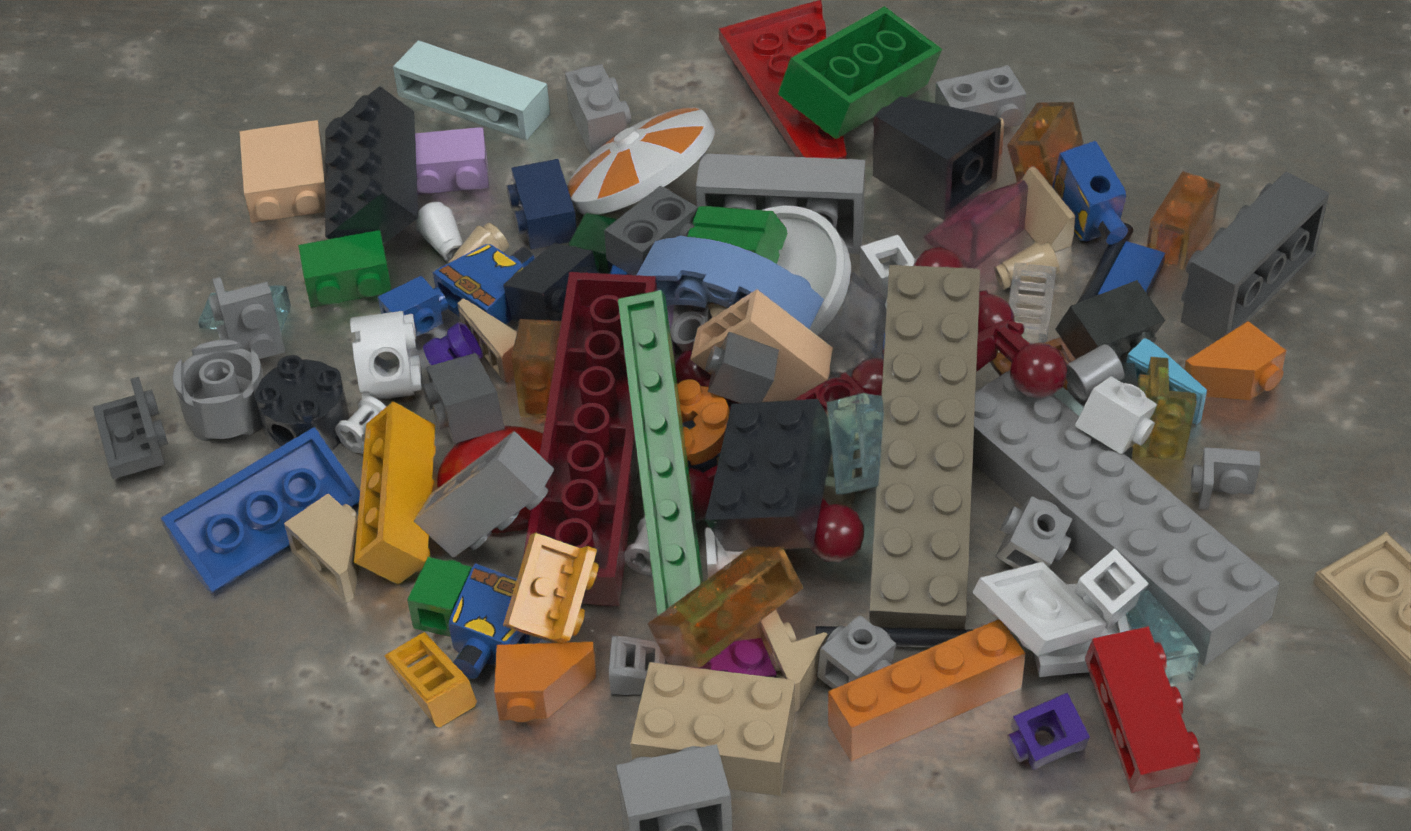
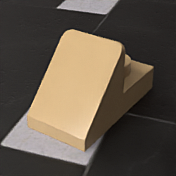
(790, 657)

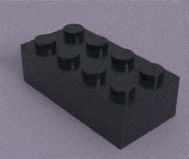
(371, 168)

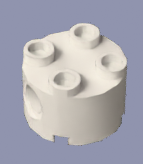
(387, 333)

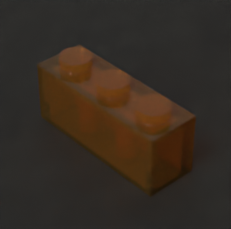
(725, 606)

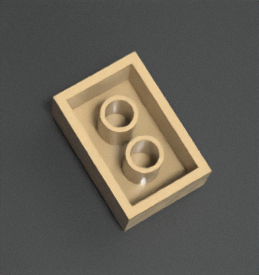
(704, 707)

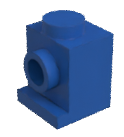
(417, 299)

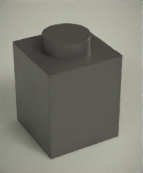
(741, 369)

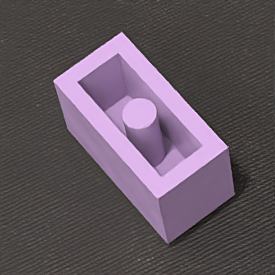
(451, 160)

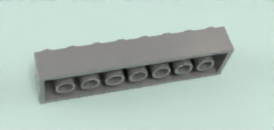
(1115, 504)

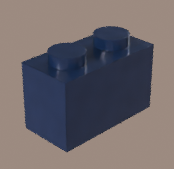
(543, 204)

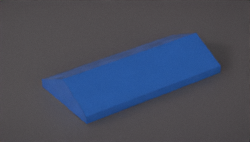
(244, 516)

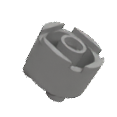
(219, 390)

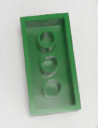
(859, 71)

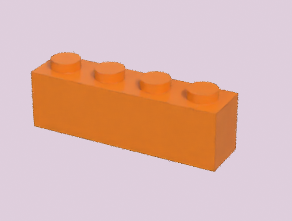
(925, 689)

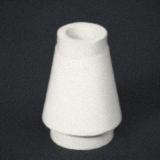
(439, 229)

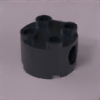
(301, 397)

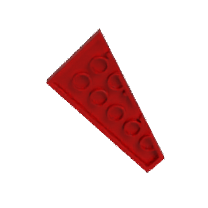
(762, 54)

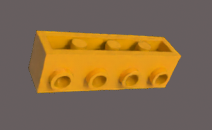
(392, 493)

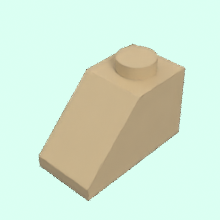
(325, 542)

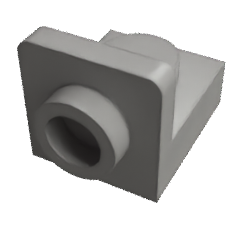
(1225, 472)

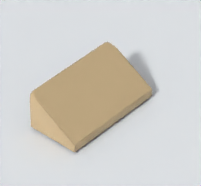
(1046, 213)

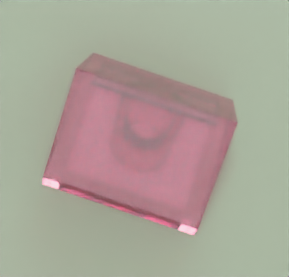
(983, 224)

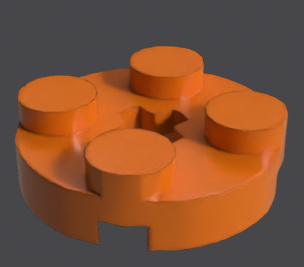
(710, 418)

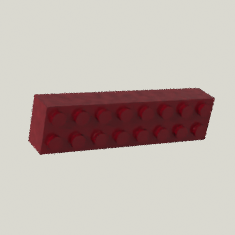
(591, 430)

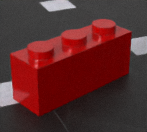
(1142, 709)

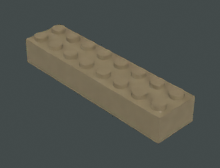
(926, 449)

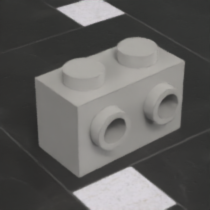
(985, 92)
(596, 105)

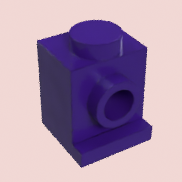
(1055, 717)

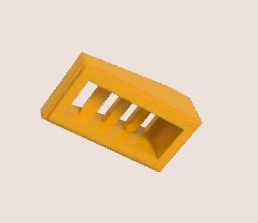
(434, 681)

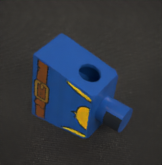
(1091, 192)
(481, 278)
(479, 619)

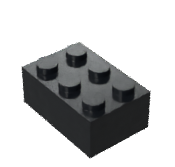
(770, 475)

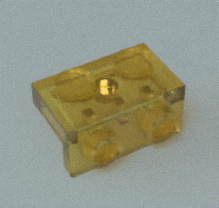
(1171, 416)

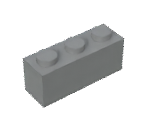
(485, 495)

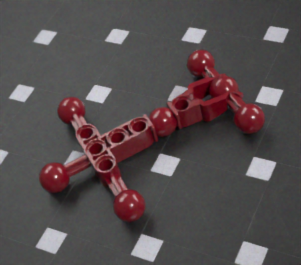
(1035, 371)

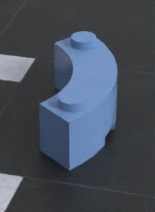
(717, 272)

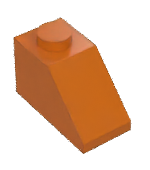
(1238, 364)
(540, 677)

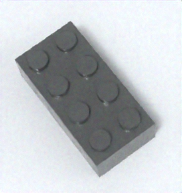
(1253, 256)

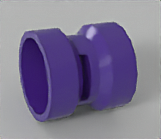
(455, 344)

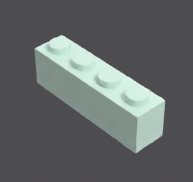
(472, 90)

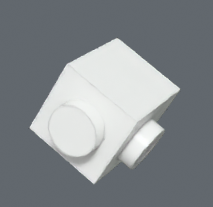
(1117, 415)

